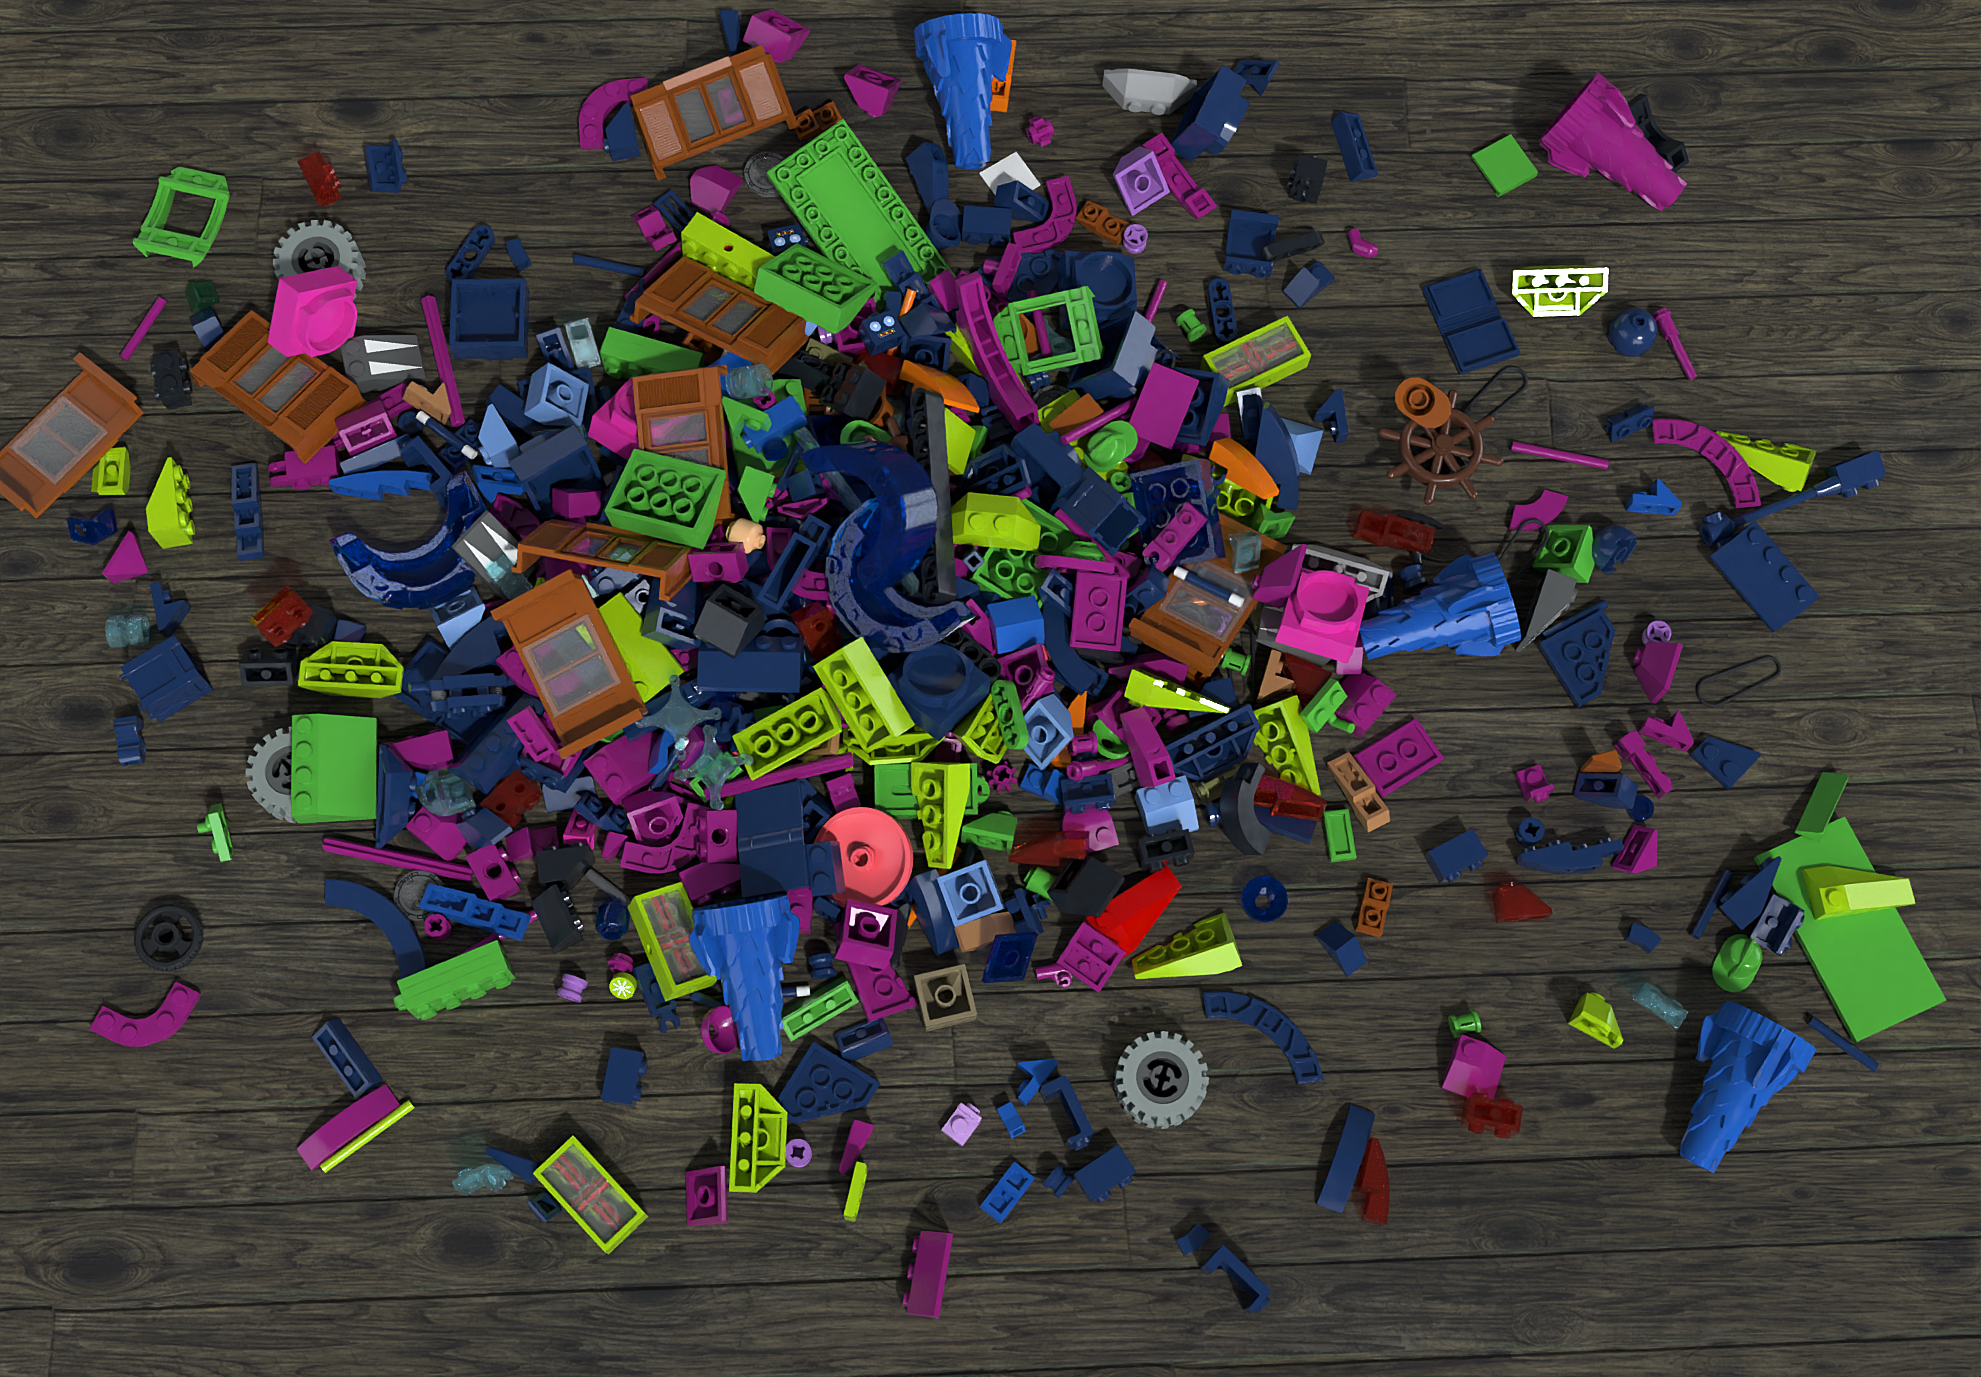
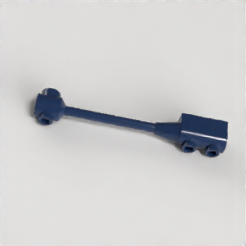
(1841, 479)

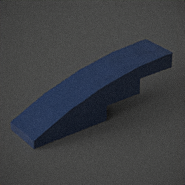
(904, 277)
(512, 409)
(247, 511)

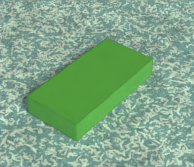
(1339, 835)

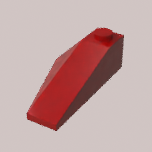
(1136, 910)

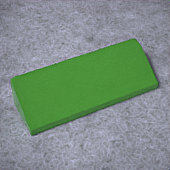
(1822, 805)
(818, 1008)

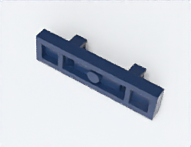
(695, 699)

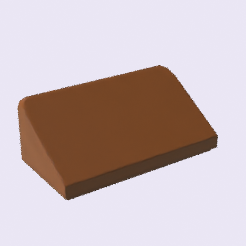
(1604, 762)

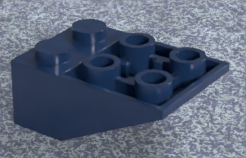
(676, 619)

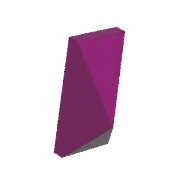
(127, 560)
(1638, 851)

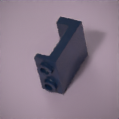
(1245, 239)
(417, 453)
(551, 778)
(1062, 1088)
(1242, 1275)

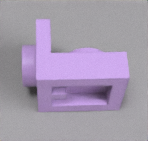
(962, 1123)

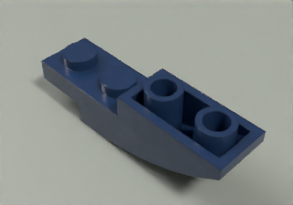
(1561, 859)

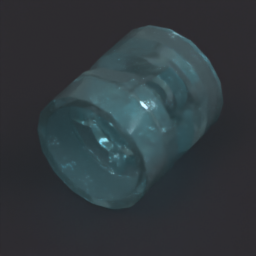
(749, 381)
(128, 630)

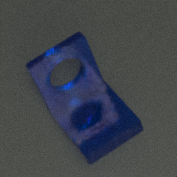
(95, 529)

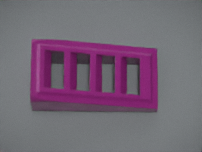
(858, 1137)

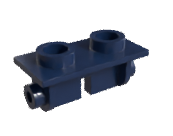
(1637, 418)

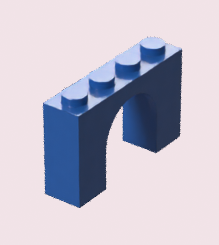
(785, 415)

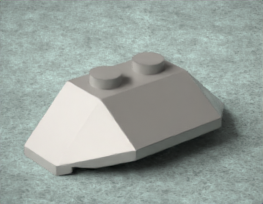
(1148, 90)
(1364, 571)

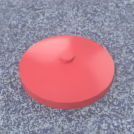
(873, 855)

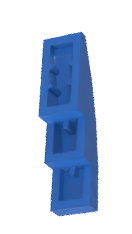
(374, 484)
(475, 912)

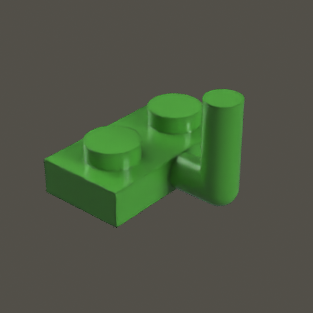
(1323, 707)
(218, 824)

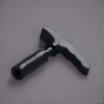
(1417, 556)

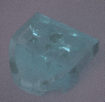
(445, 794)
(1660, 1005)
(488, 1175)

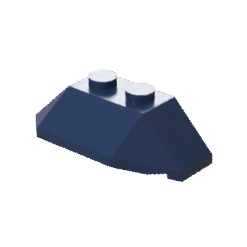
(994, 473)
(1214, 744)
(394, 795)

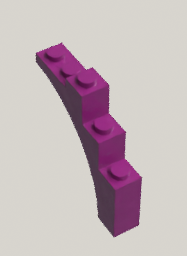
(989, 356)

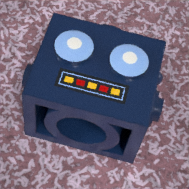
(784, 238)
(881, 332)

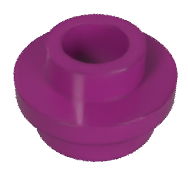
(620, 963)

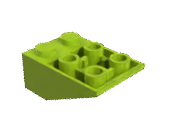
(170, 508)

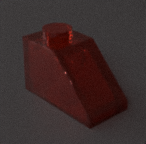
(1306, 676)
(1518, 904)

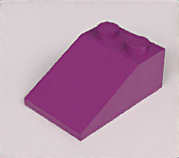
(623, 767)

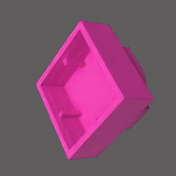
(313, 312)
(616, 423)
(1323, 614)

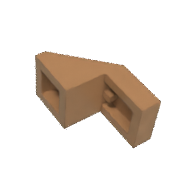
(982, 931)

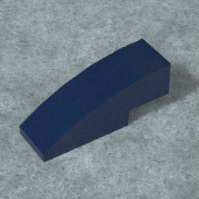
(933, 912)

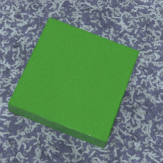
(1505, 165)

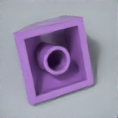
(1140, 179)

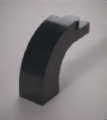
(1670, 149)
(1238, 811)

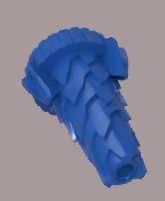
(960, 61)
(1464, 609)
(745, 949)
(1748, 1066)

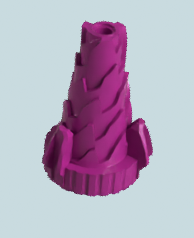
(1602, 134)

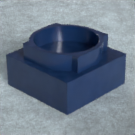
(1211, 115)
(1107, 276)
(489, 319)
(1124, 363)
(555, 461)
(1050, 465)
(939, 687)

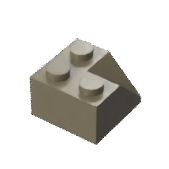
(945, 997)

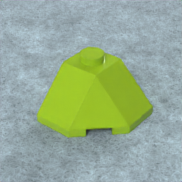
(1596, 1019)

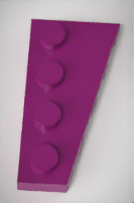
(879, 989)

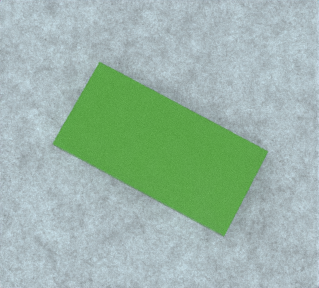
(853, 209)
(1860, 958)

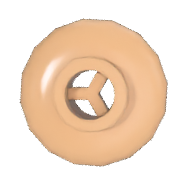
(747, 532)

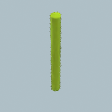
(366, 1136)

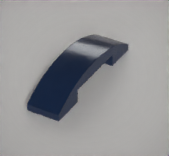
(1346, 1159)

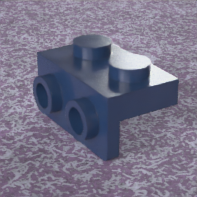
(385, 167)
(1088, 793)
(1777, 924)

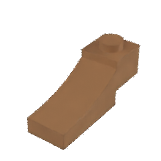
(1359, 791)

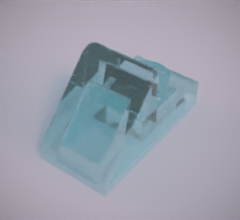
(583, 343)
(1246, 550)

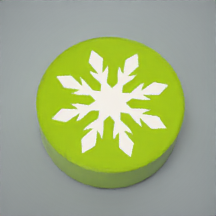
(623, 985)

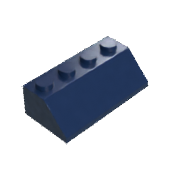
(1764, 576)
(762, 666)
(494, 746)

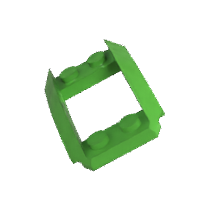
(174, 244)
(1082, 322)

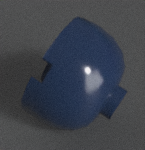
(1632, 332)
(1612, 545)

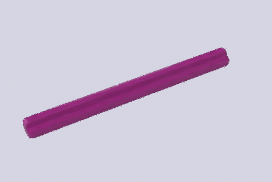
(443, 359)
(786, 774)
(397, 858)

